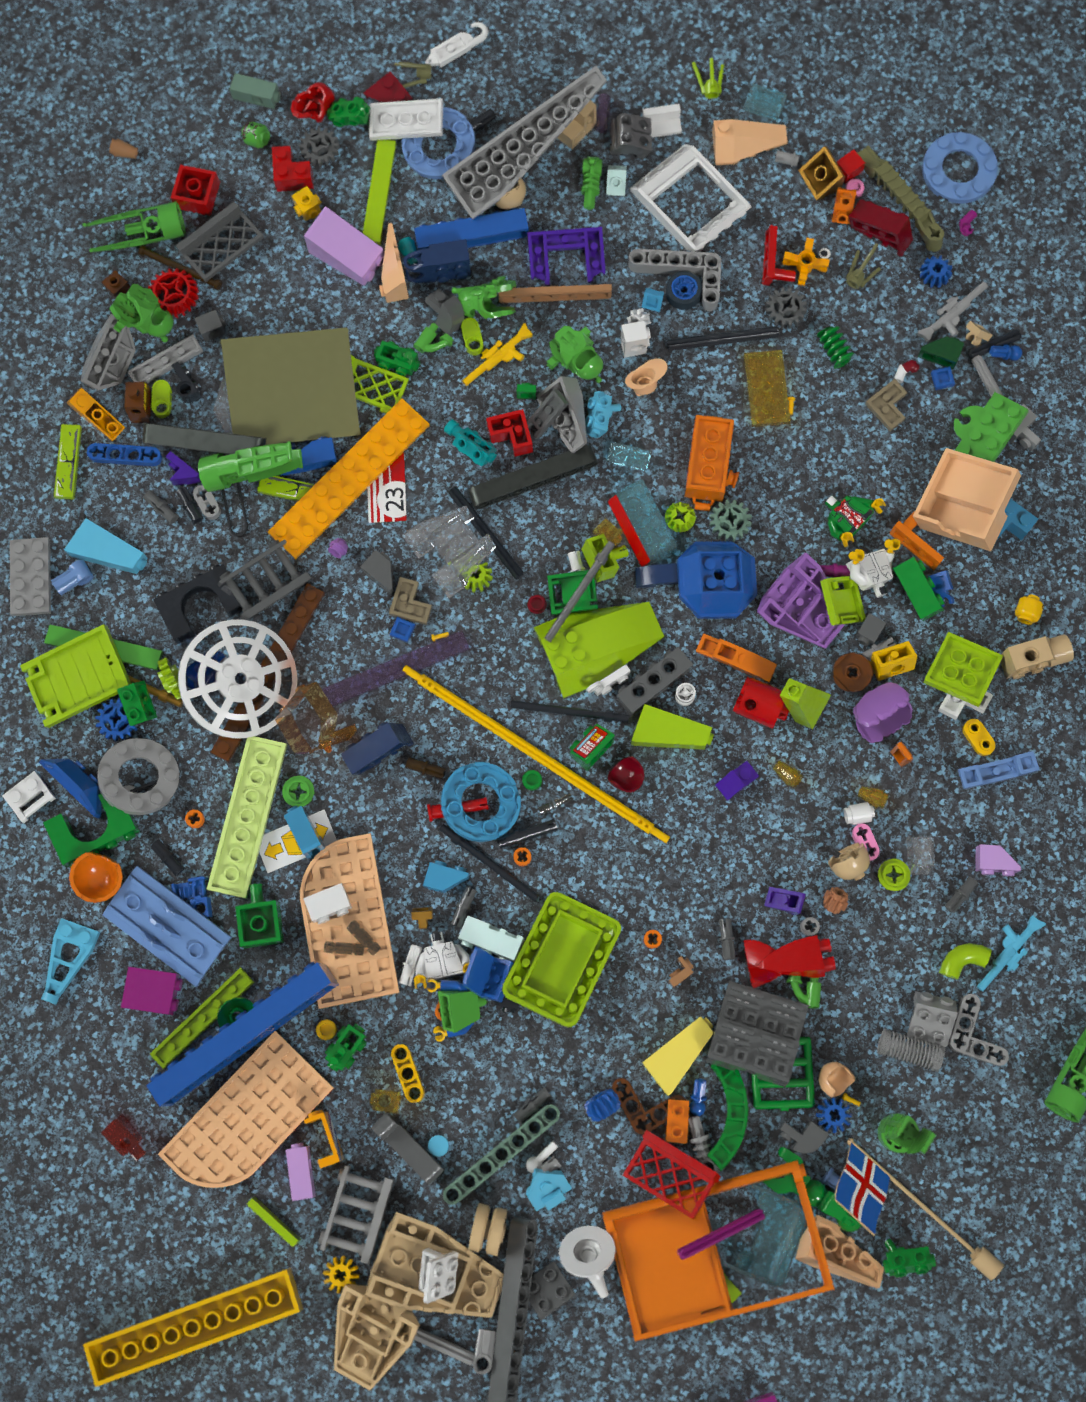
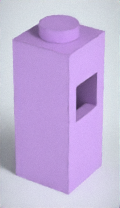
(300, 1172)

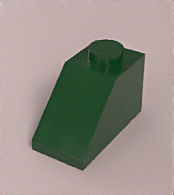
(942, 351)

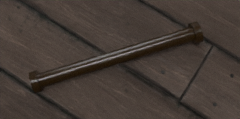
(173, 264)

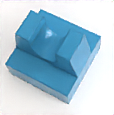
(652, 299)

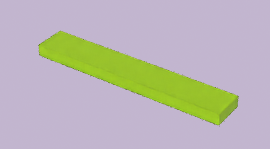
(379, 190)
(200, 1019)

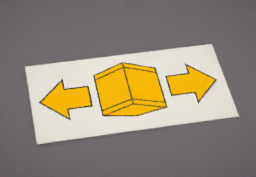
(281, 848)

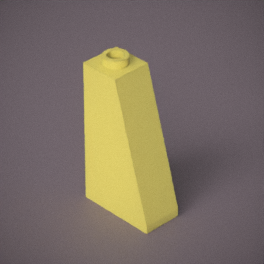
(676, 1056)

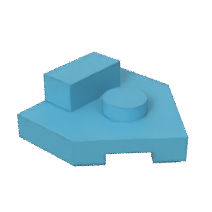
(547, 1188)

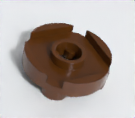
(841, 671)

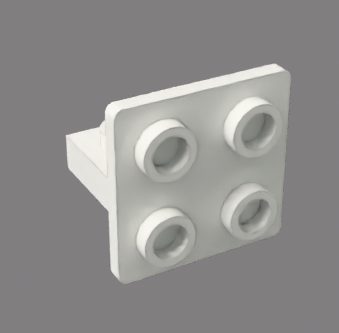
(437, 1274)

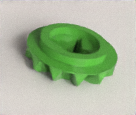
(293, 784)

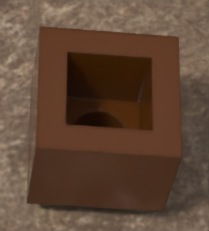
(115, 284)

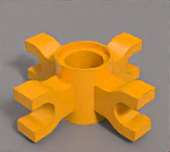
(807, 254)

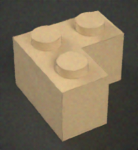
(579, 126)

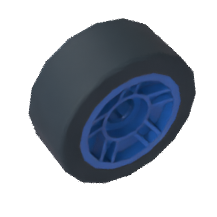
(681, 281)

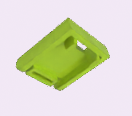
(843, 605)

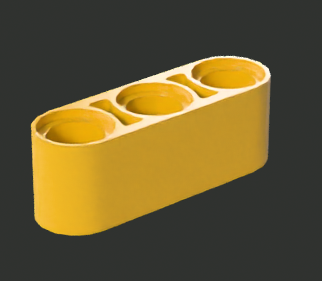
(415, 1081)

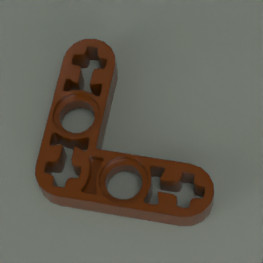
(640, 1113)

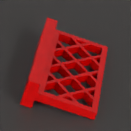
(684, 1162)

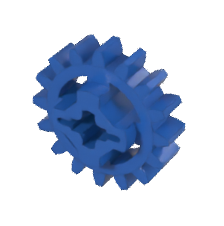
(117, 728)

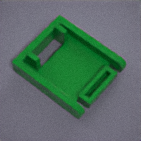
(569, 583)

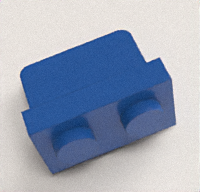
(486, 975)

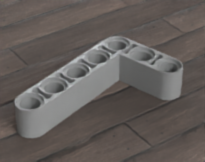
(702, 269)

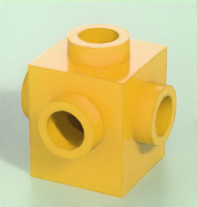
(306, 204)

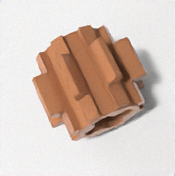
(835, 900)

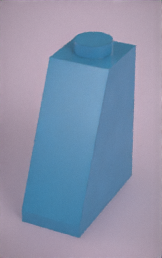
(304, 832)

